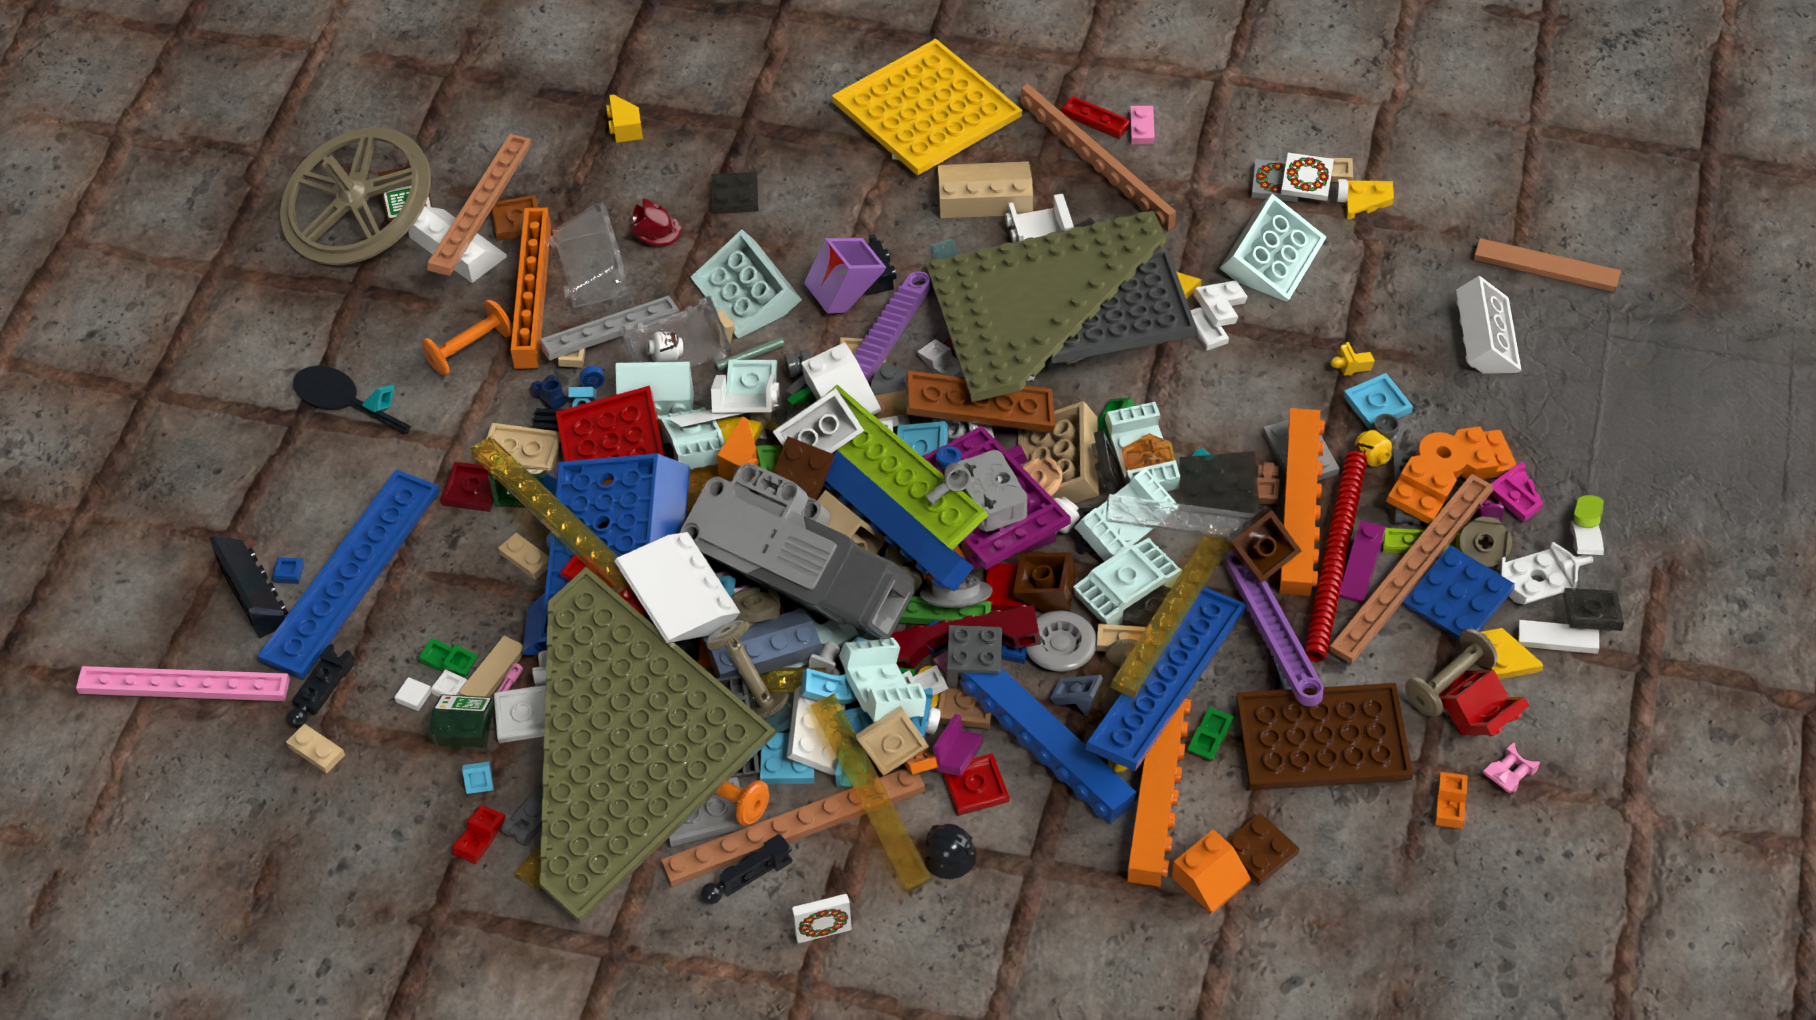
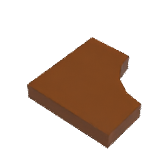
(509, 216)

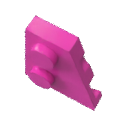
(1517, 493)

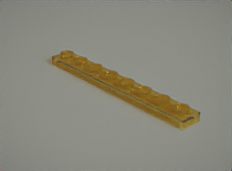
(871, 793)

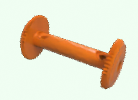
(437, 356)
(750, 801)

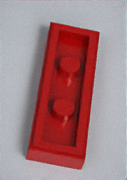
(1096, 117)

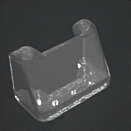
(590, 257)
(697, 326)

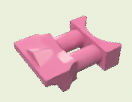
(1509, 780)

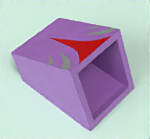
(843, 273)

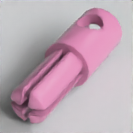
(510, 677)

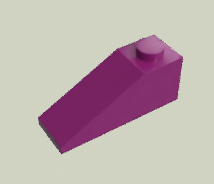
(1362, 561)

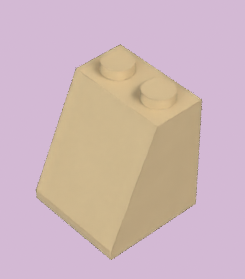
(849, 523)

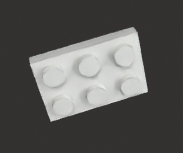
(807, 739)

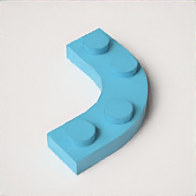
(821, 685)

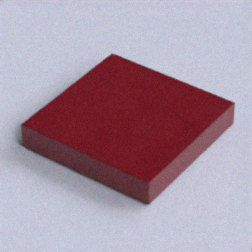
(468, 488)

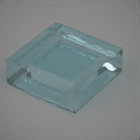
(945, 249)

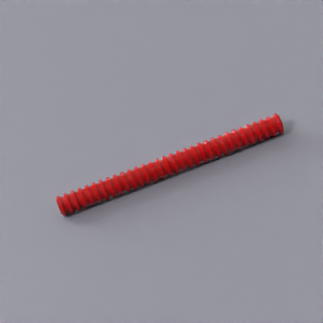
(1335, 556)

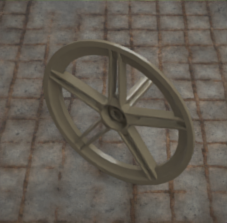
(353, 193)

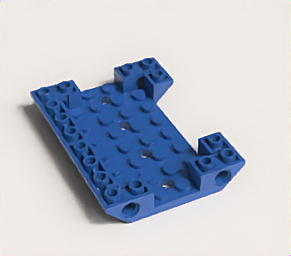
(640, 505)

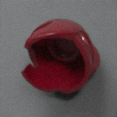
(654, 224)

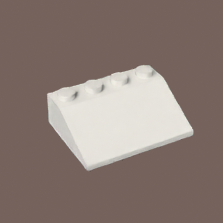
(677, 588)

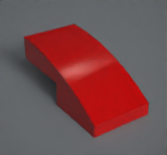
(479, 834)

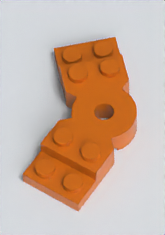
(1440, 461)

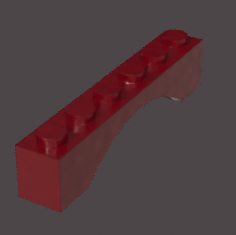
(1017, 625)

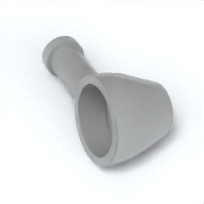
(954, 482)

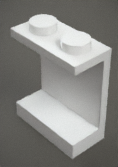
(1038, 222)
(729, 403)

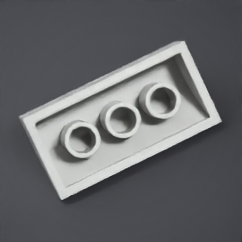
(478, 257)
(1487, 328)

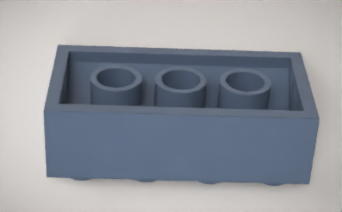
(771, 644)

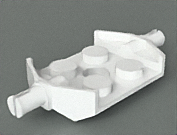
(1554, 565)

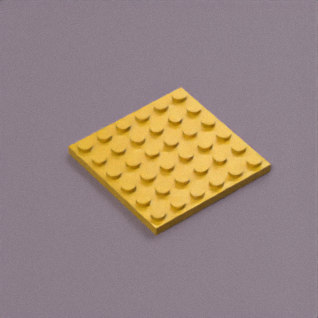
(926, 106)

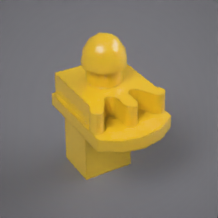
(1351, 362)

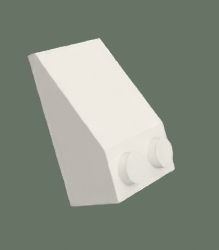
(839, 368)

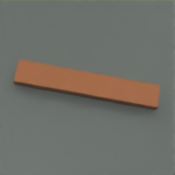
(1547, 265)

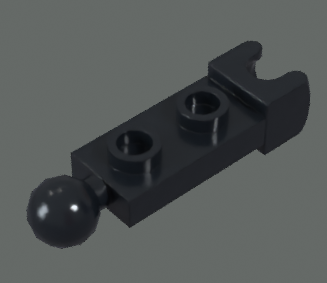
(319, 685)
(756, 864)

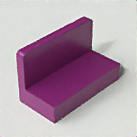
(956, 748)

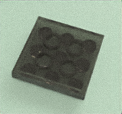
(1221, 481)

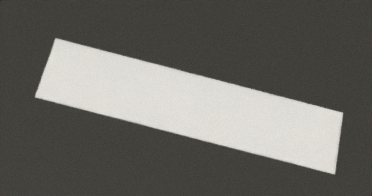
(703, 416)

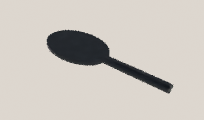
(334, 390)

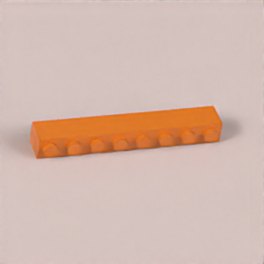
(531, 288)
(1300, 499)
(1155, 803)

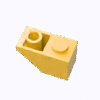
(626, 120)

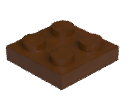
(804, 466)
(1262, 848)

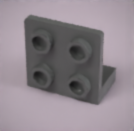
(973, 651)

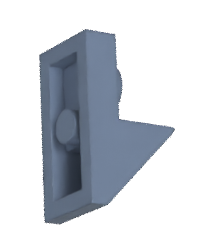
(1077, 691)

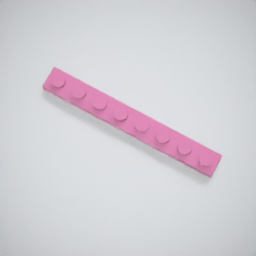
(183, 683)

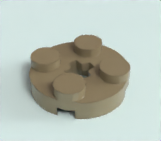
(1496, 534)
(757, 605)

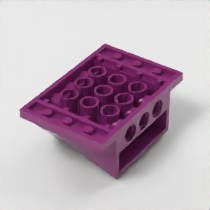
(1036, 530)

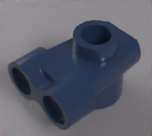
(550, 391)

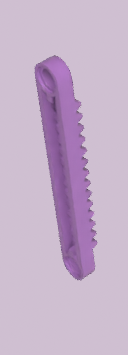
(891, 323)
(1277, 633)

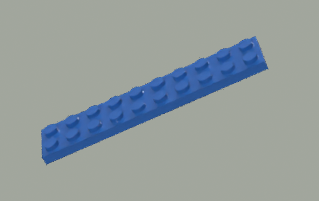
(348, 574)
(1137, 723)

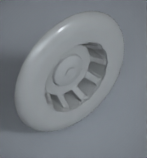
(968, 593)
(1060, 646)

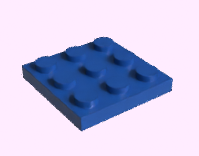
(1458, 593)

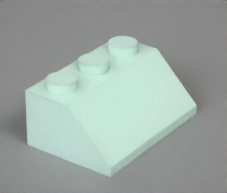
(668, 380)

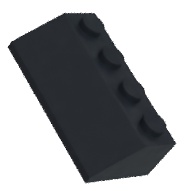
(249, 584)

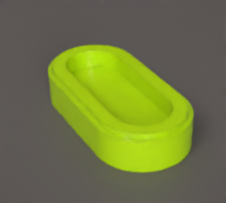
(1588, 511)

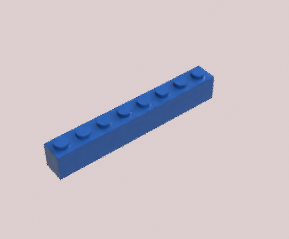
(900, 526)
(1051, 743)

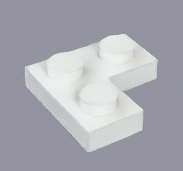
(1218, 301)

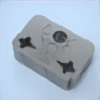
(995, 490)

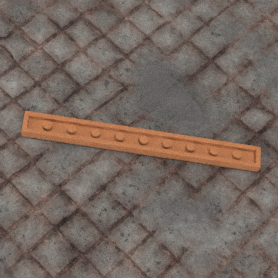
(1097, 156)
(478, 205)
(1411, 569)
(791, 825)

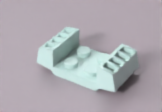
(1128, 426)
(692, 444)
(1110, 537)
(1125, 580)
(877, 679)

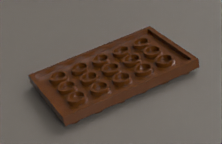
(1342, 740)

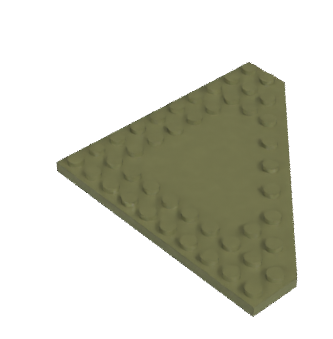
(1026, 297)
(628, 742)

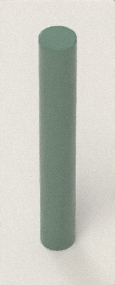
(751, 353)

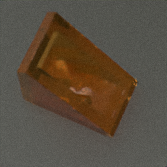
(1147, 451)

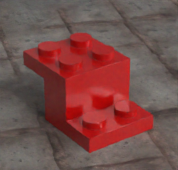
(1481, 703)

